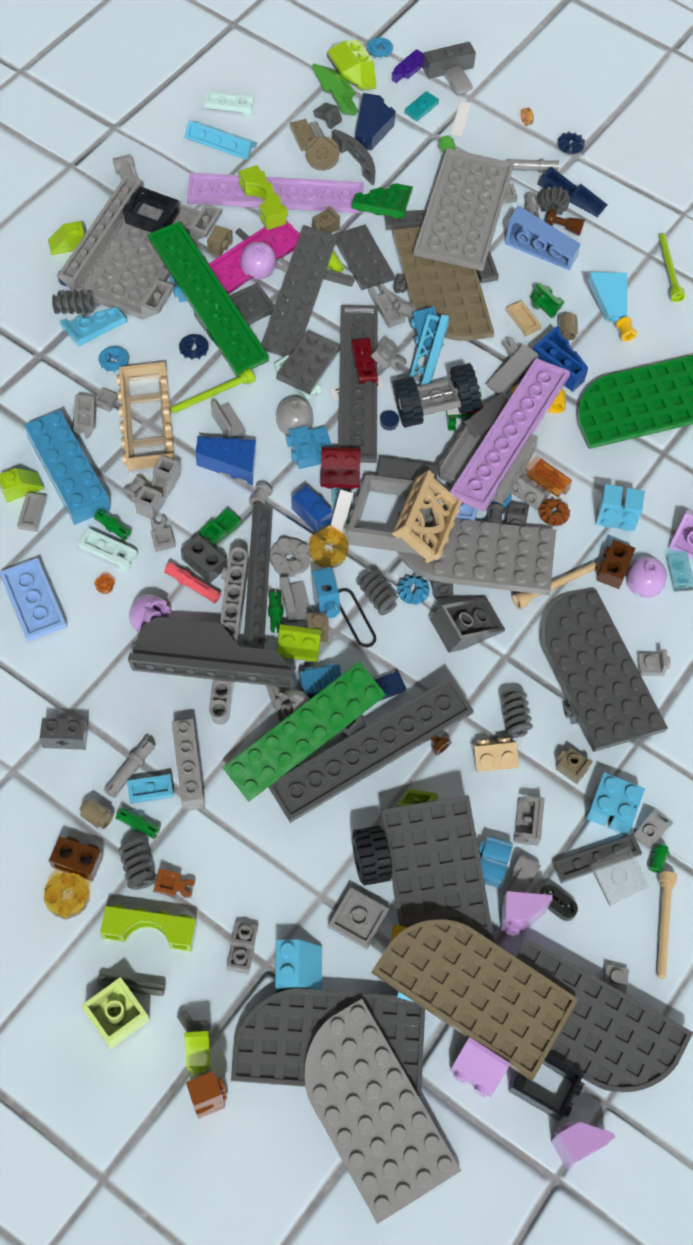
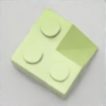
(115, 1013)

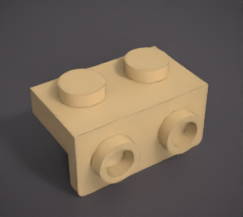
(495, 754)

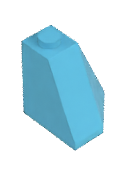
(610, 293)

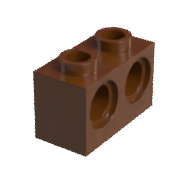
(616, 564)
(73, 862)

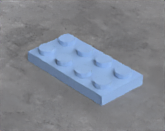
(32, 599)

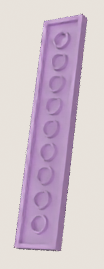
(293, 192)
(509, 434)

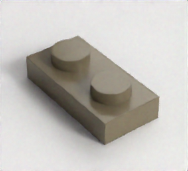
(302, 133)

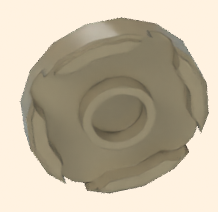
(322, 153)

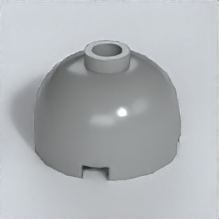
(293, 414)
(289, 702)

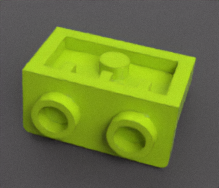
(299, 643)

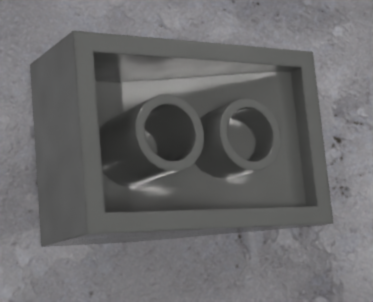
(466, 623)

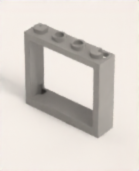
(374, 538)

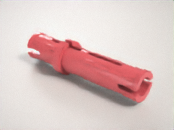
(185, 578)

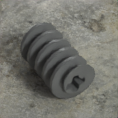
(72, 303)
(377, 593)
(516, 713)
(134, 864)

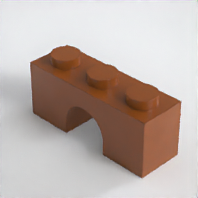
(207, 1094)

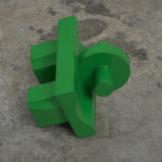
(546, 300)

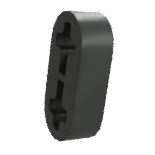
(562, 899)

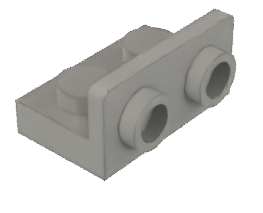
(529, 491)

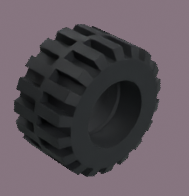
(372, 855)

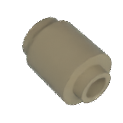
(568, 325)
(96, 813)

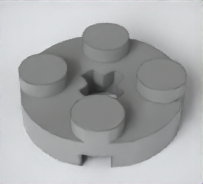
(289, 547)

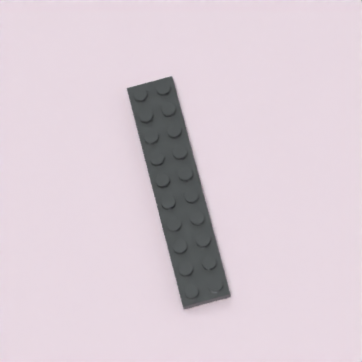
(357, 400)
(370, 749)

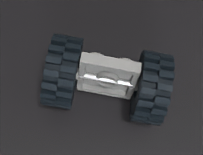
(457, 392)

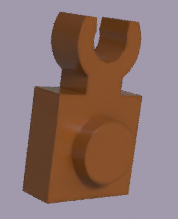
(169, 883)

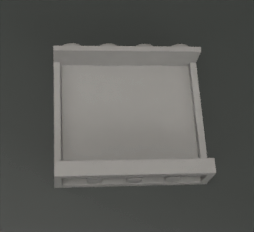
(464, 449)

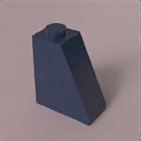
(374, 120)

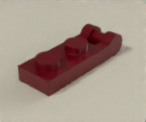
(363, 361)

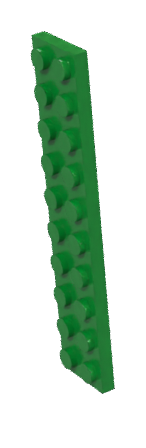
(208, 298)

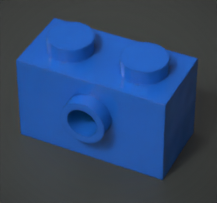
(311, 509)

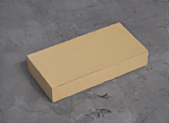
(523, 318)

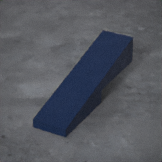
(579, 196)

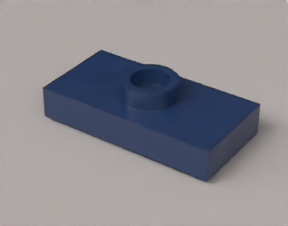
(391, 684)

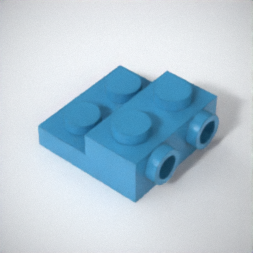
(307, 445)

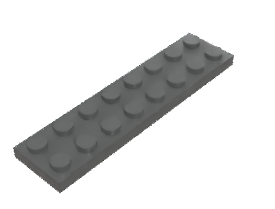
(299, 291)

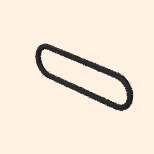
(364, 617)

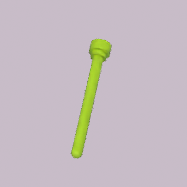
(677, 292)
(246, 377)

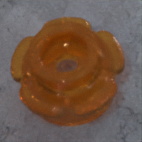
(108, 587)

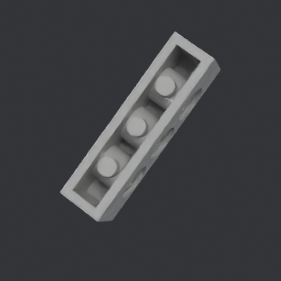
(187, 765)

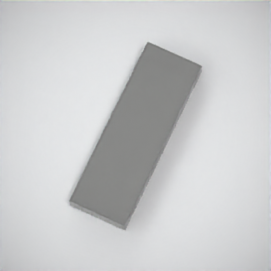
(512, 370)

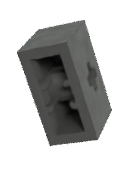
(63, 733)

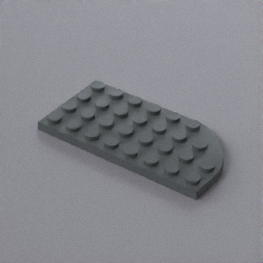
(598, 673)
(437, 864)
(281, 1028)
(608, 1033)

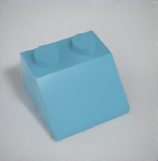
(298, 965)

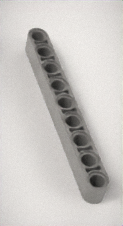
(229, 606)

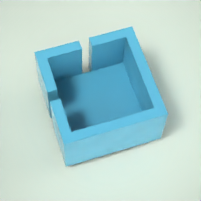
(613, 515)
(616, 799)

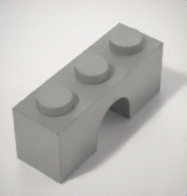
(152, 498)

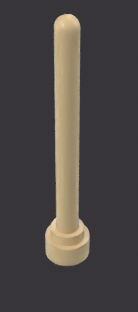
(522, 599)
(667, 880)

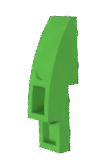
(335, 83)

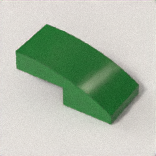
(221, 527)

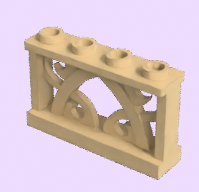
(431, 490)

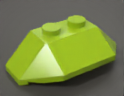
(354, 63)

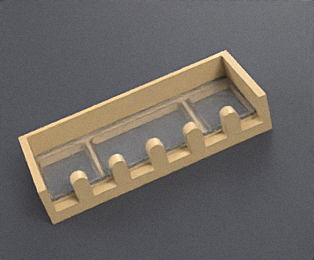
(145, 415)

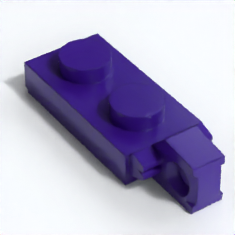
(408, 66)

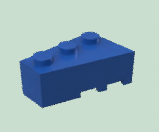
(227, 456)

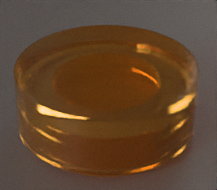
(527, 116)

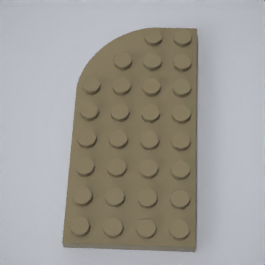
(445, 286)
(478, 990)

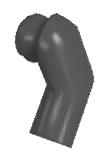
(398, 285)
(193, 1025)

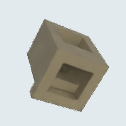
(326, 221)
(219, 240)
(320, 622)
(573, 771)

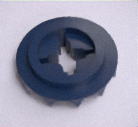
(575, 147)
(188, 342)

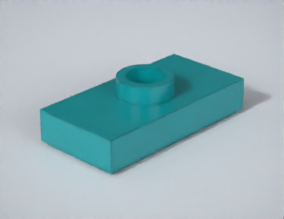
(421, 106)

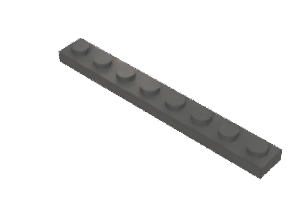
(258, 576)

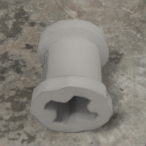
(133, 490)
(261, 494)

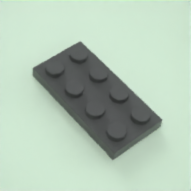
(363, 257)
(251, 304)
(308, 362)

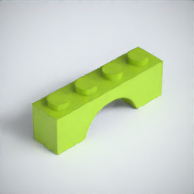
(255, 183)
(120, 923)

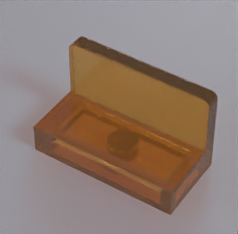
(550, 478)

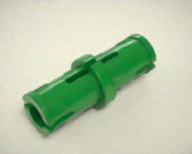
(112, 524)
(275, 611)
(137, 823)

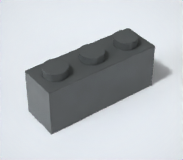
(441, 59)
(404, 469)

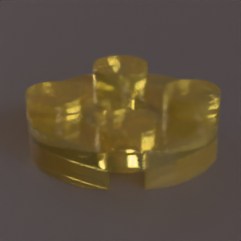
(332, 537)
(78, 900)

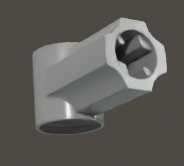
(124, 166)
(523, 874)

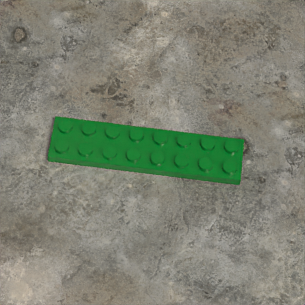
(304, 731)

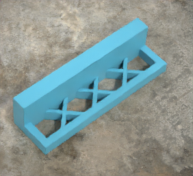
(219, 139)
(435, 350)

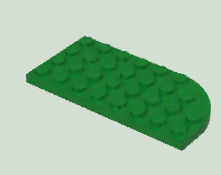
(637, 402)

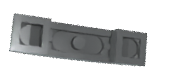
(358, 152)

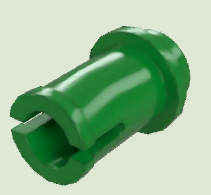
(659, 858)

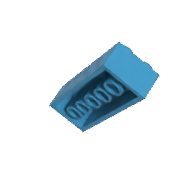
(67, 467)

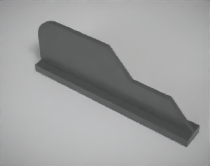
(205, 652)

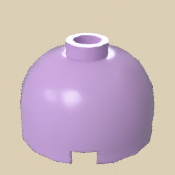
(258, 260)
(646, 577)
(147, 608)

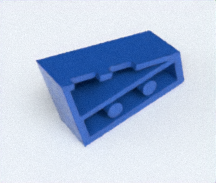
(557, 351)

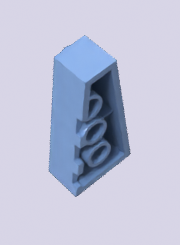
(540, 239)

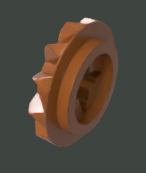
(559, 517)

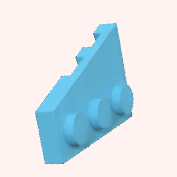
(88, 328)

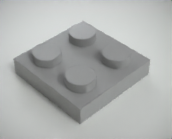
(358, 918)

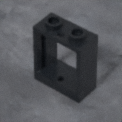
(143, 195)
(566, 1105)

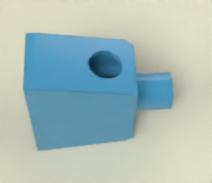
(328, 601)

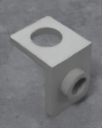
(653, 828)

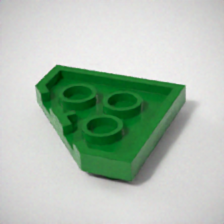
(383, 201)

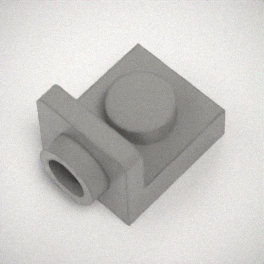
(653, 664)

